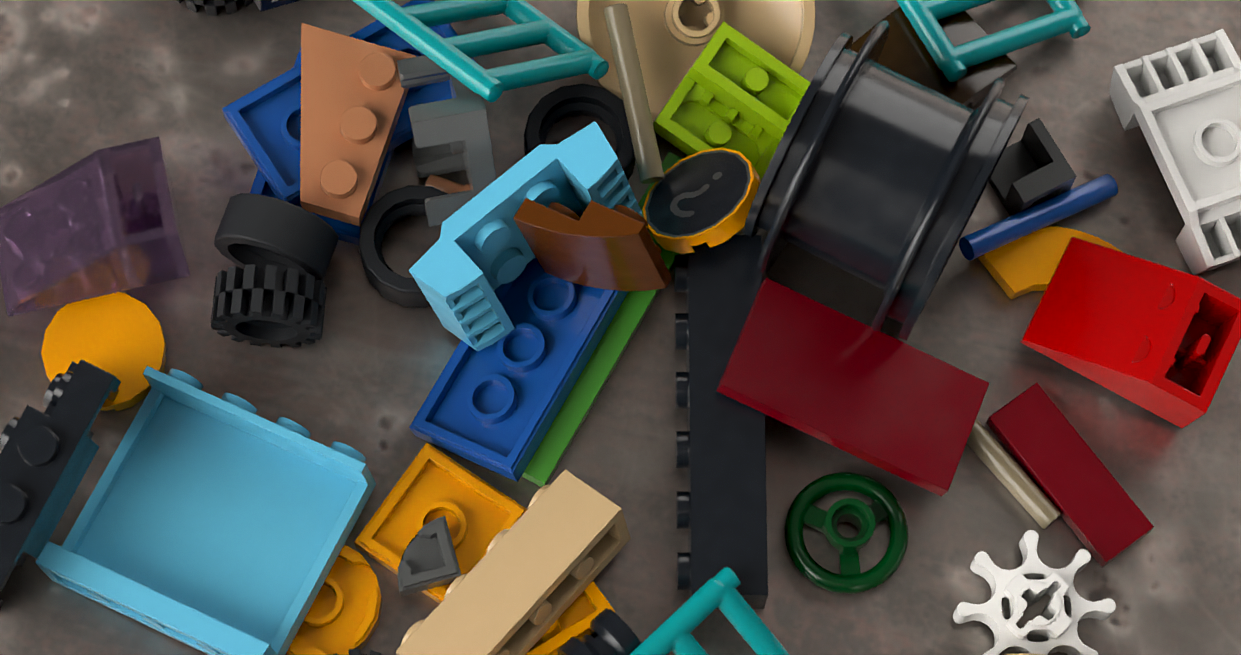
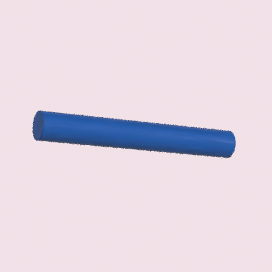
(1038, 217)

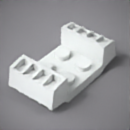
(1192, 122)

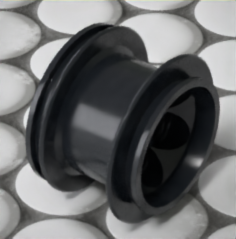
(880, 175)

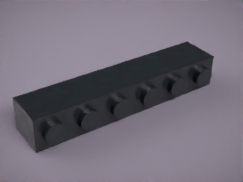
(723, 436)

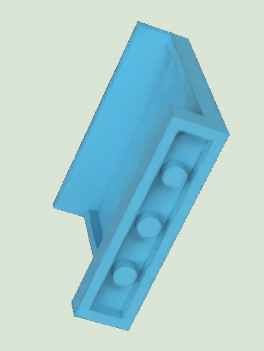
(213, 521)

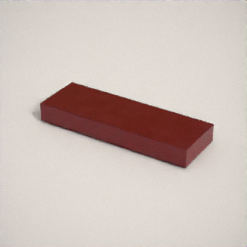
(1069, 474)

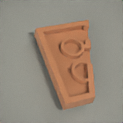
(346, 120)

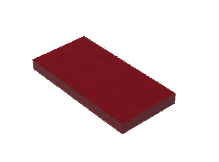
(853, 387)

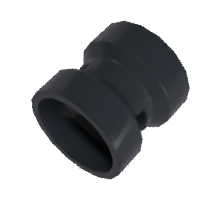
(607, 637)

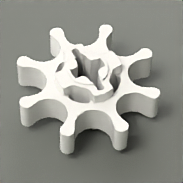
(1021, 588)

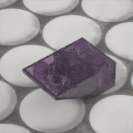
(93, 230)

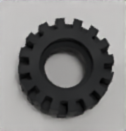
(268, 306)

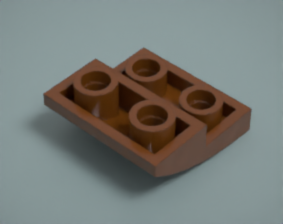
(598, 250)

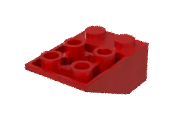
(1137, 329)

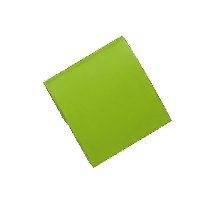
(732, 100)

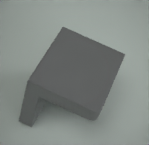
(1031, 170)

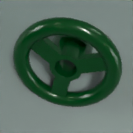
(846, 510)

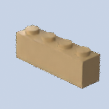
(525, 575)

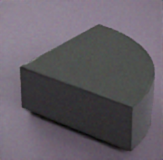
(428, 559)

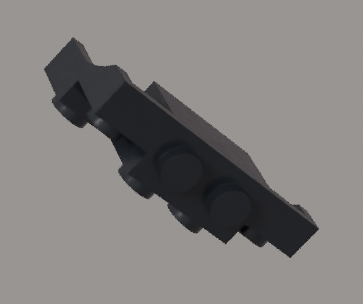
(46, 460)

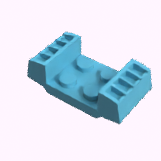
(486, 248)

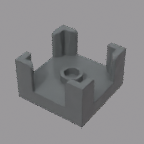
(448, 136)

